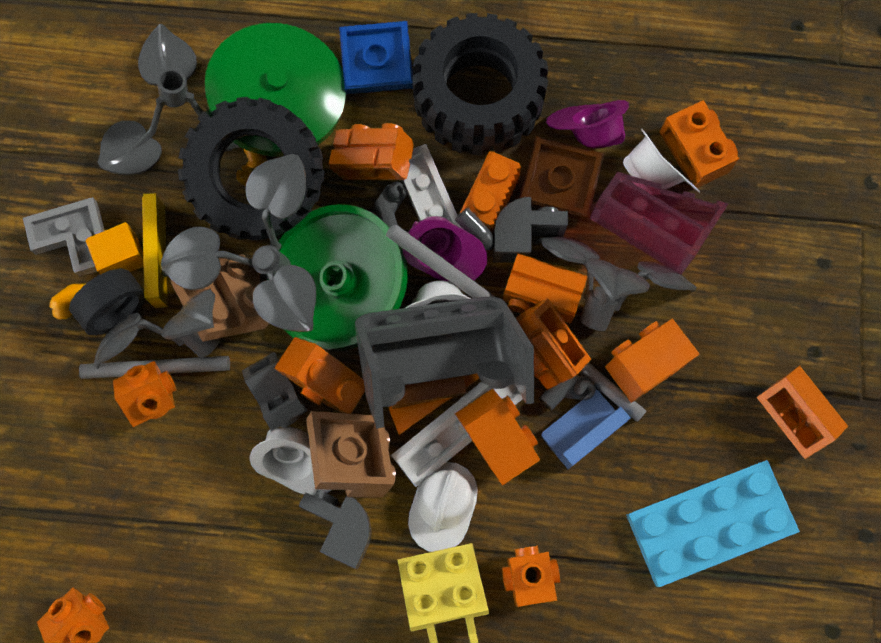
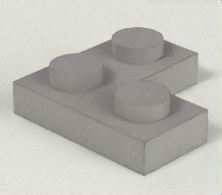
(67, 227)

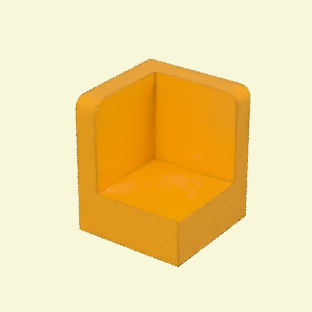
(116, 249)

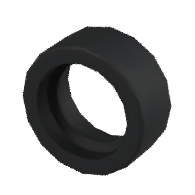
(106, 301)

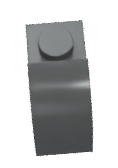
(517, 225)
(274, 393)
(350, 528)

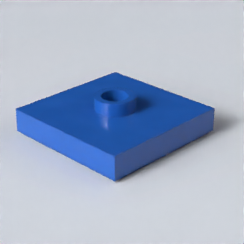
(376, 57)

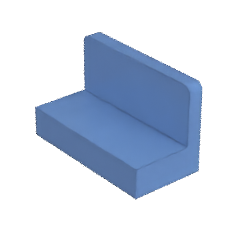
(583, 429)

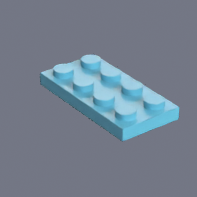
(712, 523)

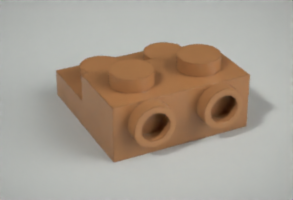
(233, 302)
(350, 454)

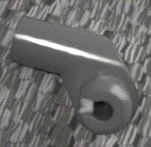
(389, 202)
(473, 225)
(574, 388)

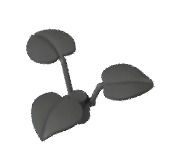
(164, 63)
(614, 281)
(290, 293)
(182, 329)

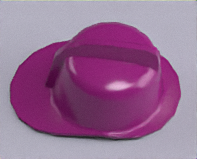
(594, 124)
(451, 244)

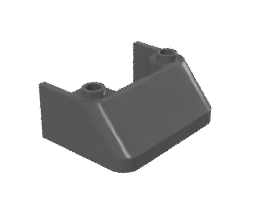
(440, 344)

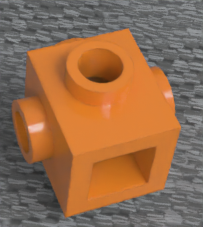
(144, 393)
(543, 587)
(74, 619)

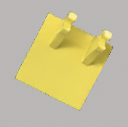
(443, 589)

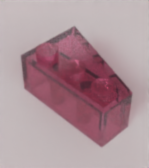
(657, 220)

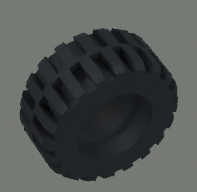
(483, 43)
(208, 145)

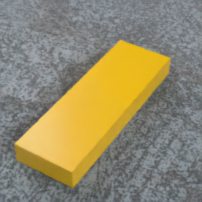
(153, 249)

